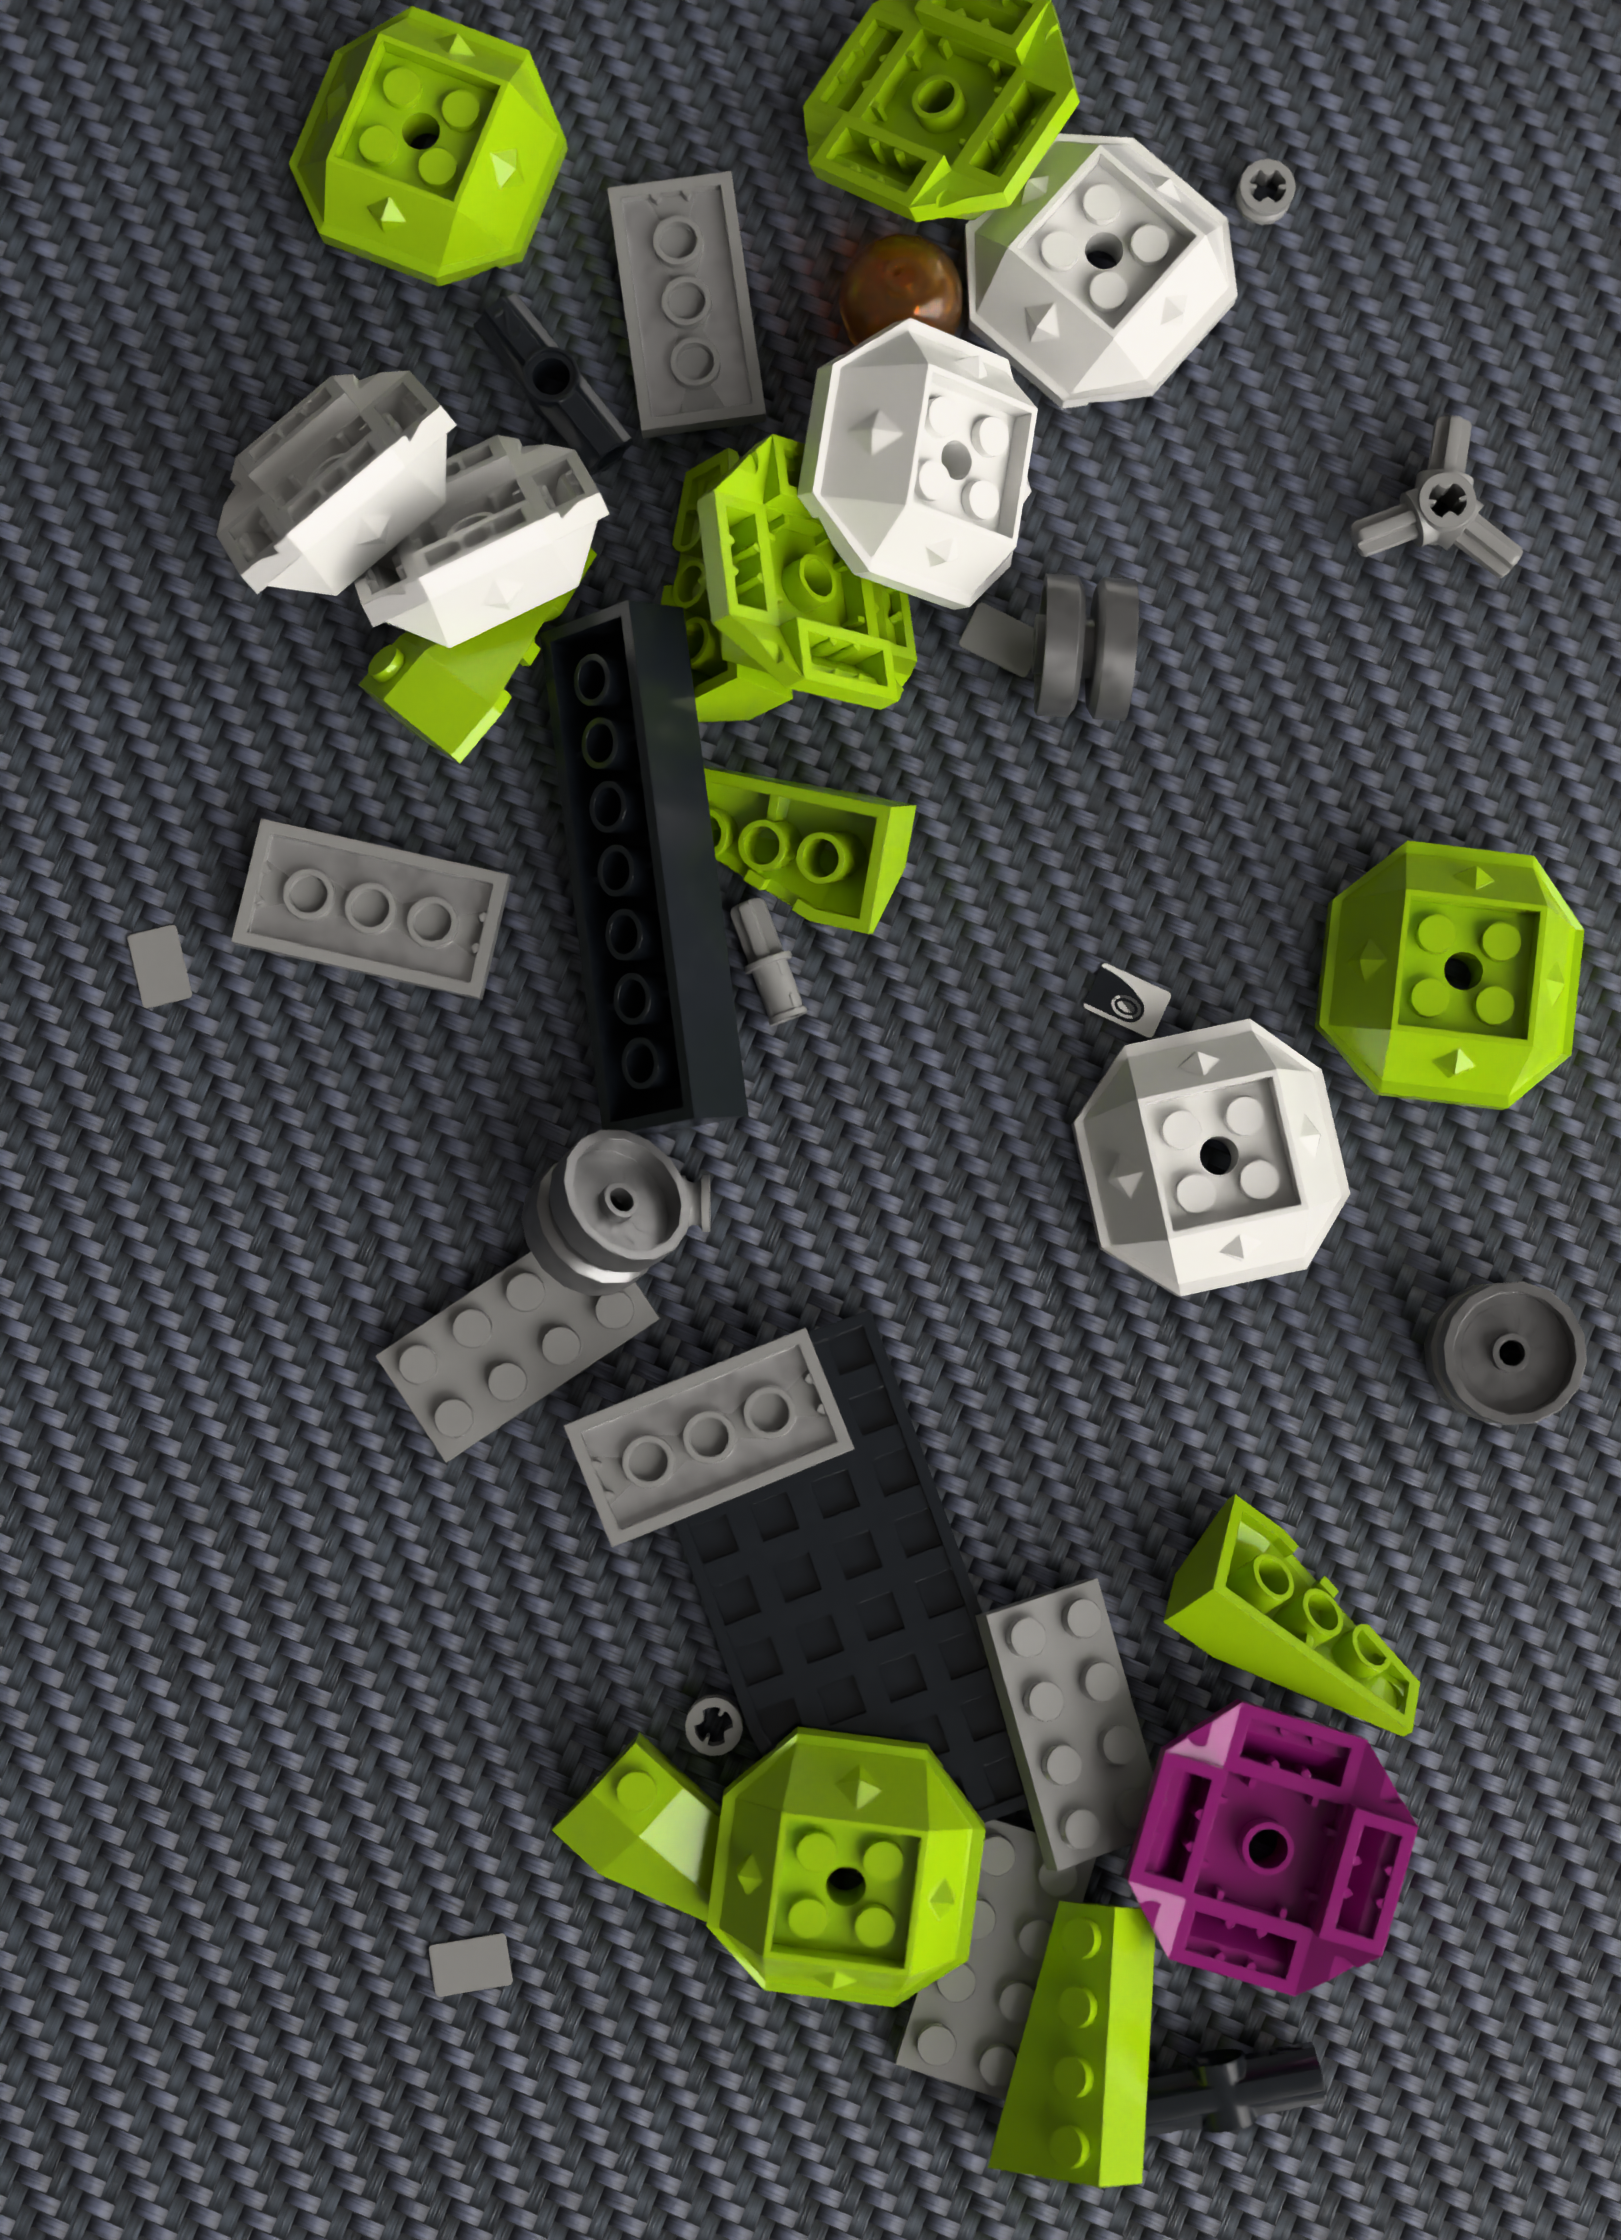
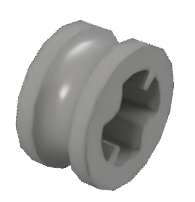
(1263, 173)
(700, 1202)
(731, 1732)

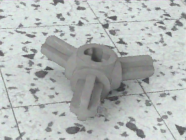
(1461, 525)

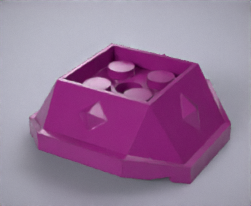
(1323, 1890)

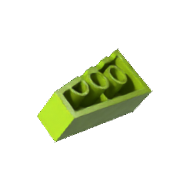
(1084, 2053)

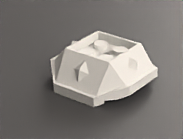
(1086, 328)
(919, 462)
(336, 483)
(498, 547)
(1145, 1170)

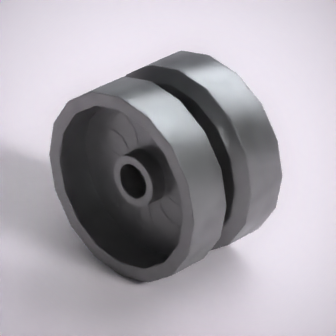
(1091, 647)
(606, 1212)
(1543, 1346)

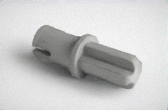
(767, 961)

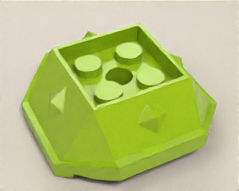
(941, 105)
(442, 207)
(787, 593)
(1387, 987)
(859, 1805)

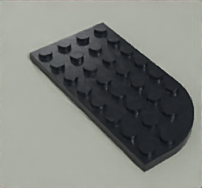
(850, 1592)

